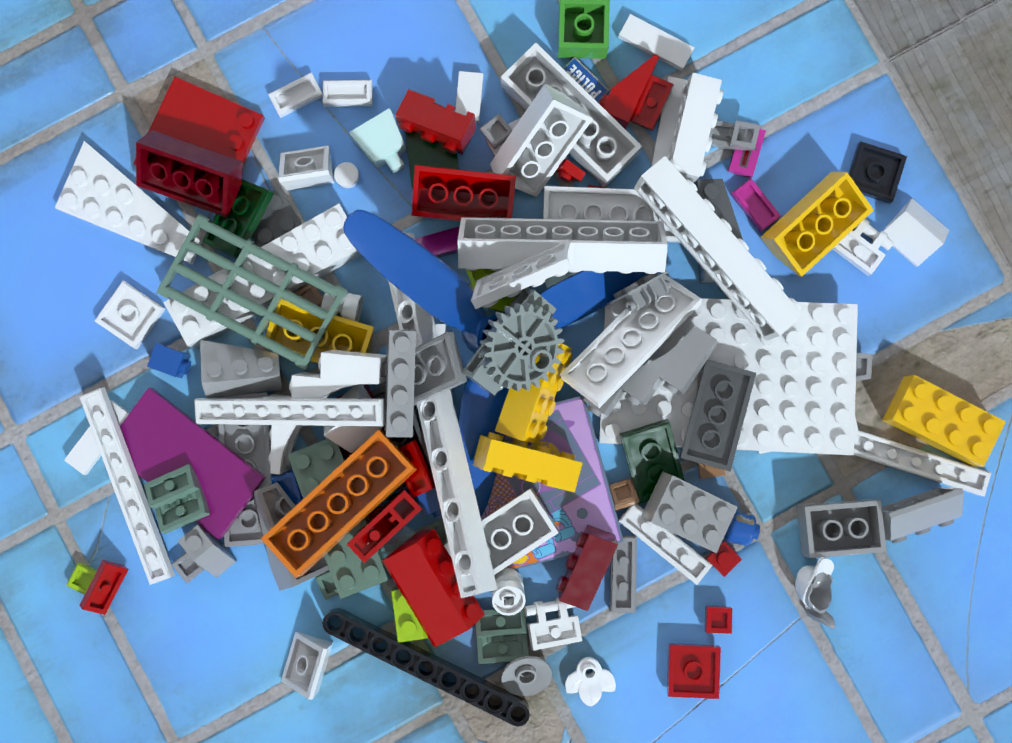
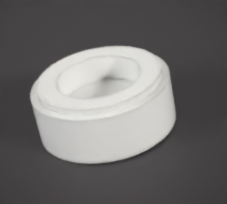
(346, 175)

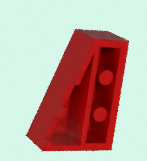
(436, 122)

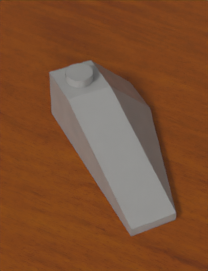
(272, 507)

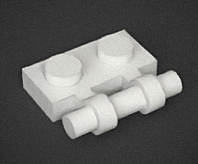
(859, 251)
(554, 631)

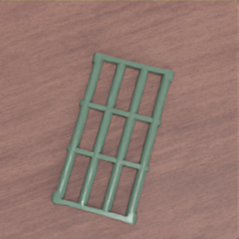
(237, 270)

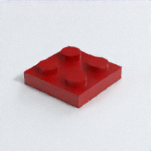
(693, 671)

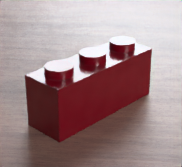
(586, 567)

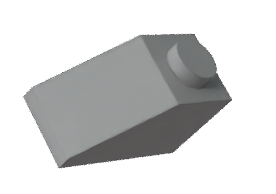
(207, 550)

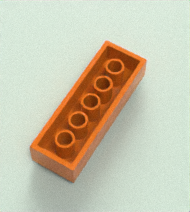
(338, 504)

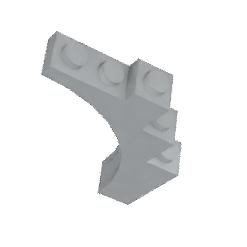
(675, 368)

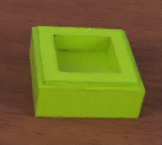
(81, 577)

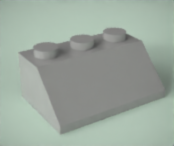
(921, 512)

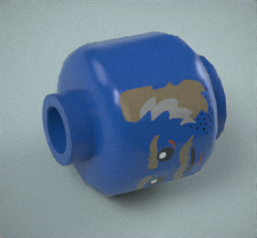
(742, 529)

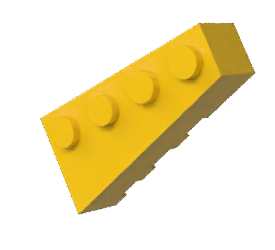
(527, 463)

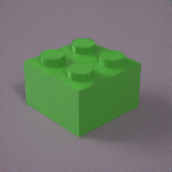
(583, 29)

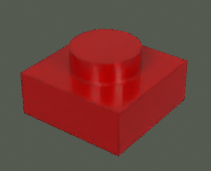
(569, 172)
(724, 559)
(718, 619)

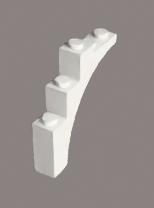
(338, 371)

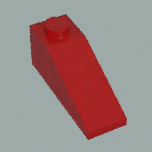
(627, 93)
(384, 525)

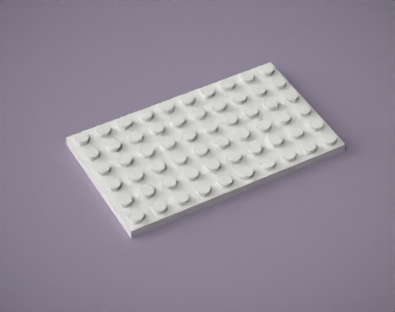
(800, 386)

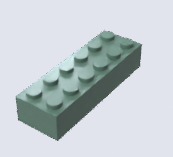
(348, 571)

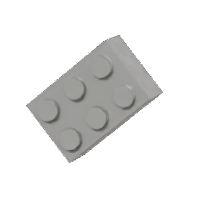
(689, 512)
(841, 528)

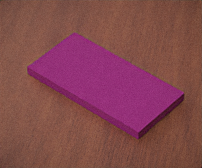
(166, 439)

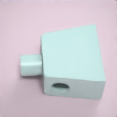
(381, 141)

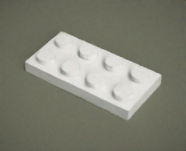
(523, 274)

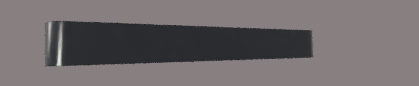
(434, 677)

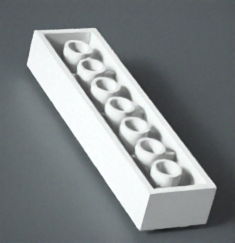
(596, 243)
(315, 246)
(718, 249)

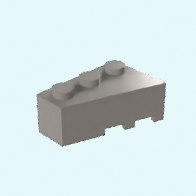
(238, 370)

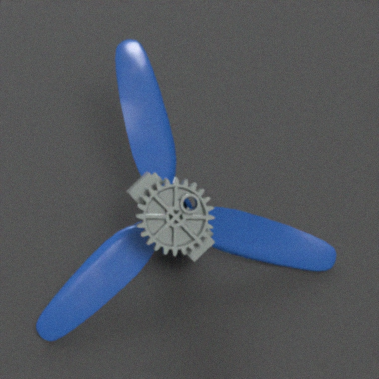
(501, 341)

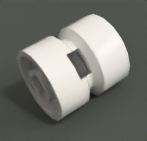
(349, 308)
(510, 593)

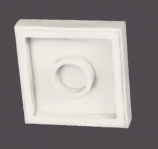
(130, 315)

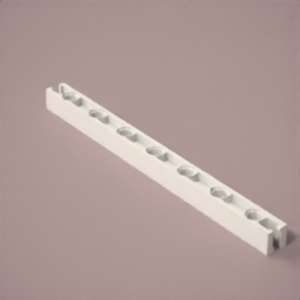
(449, 467)

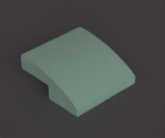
(177, 499)
(501, 637)

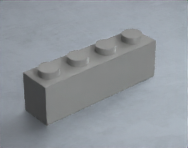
(400, 383)

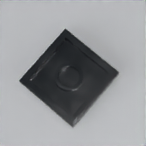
(877, 171)

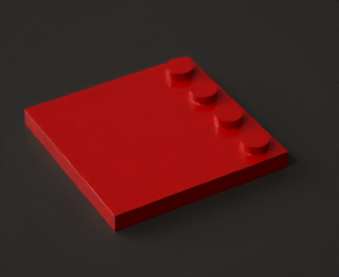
(207, 120)

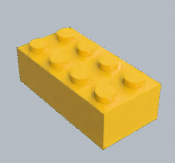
(526, 411)
(944, 421)

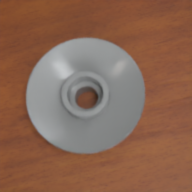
(526, 676)

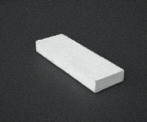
(656, 42)
(86, 451)

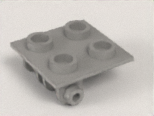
(643, 291)

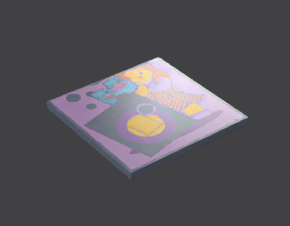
(591, 503)

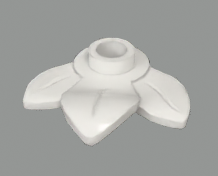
(590, 684)

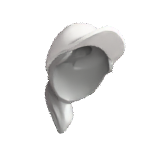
(814, 590)

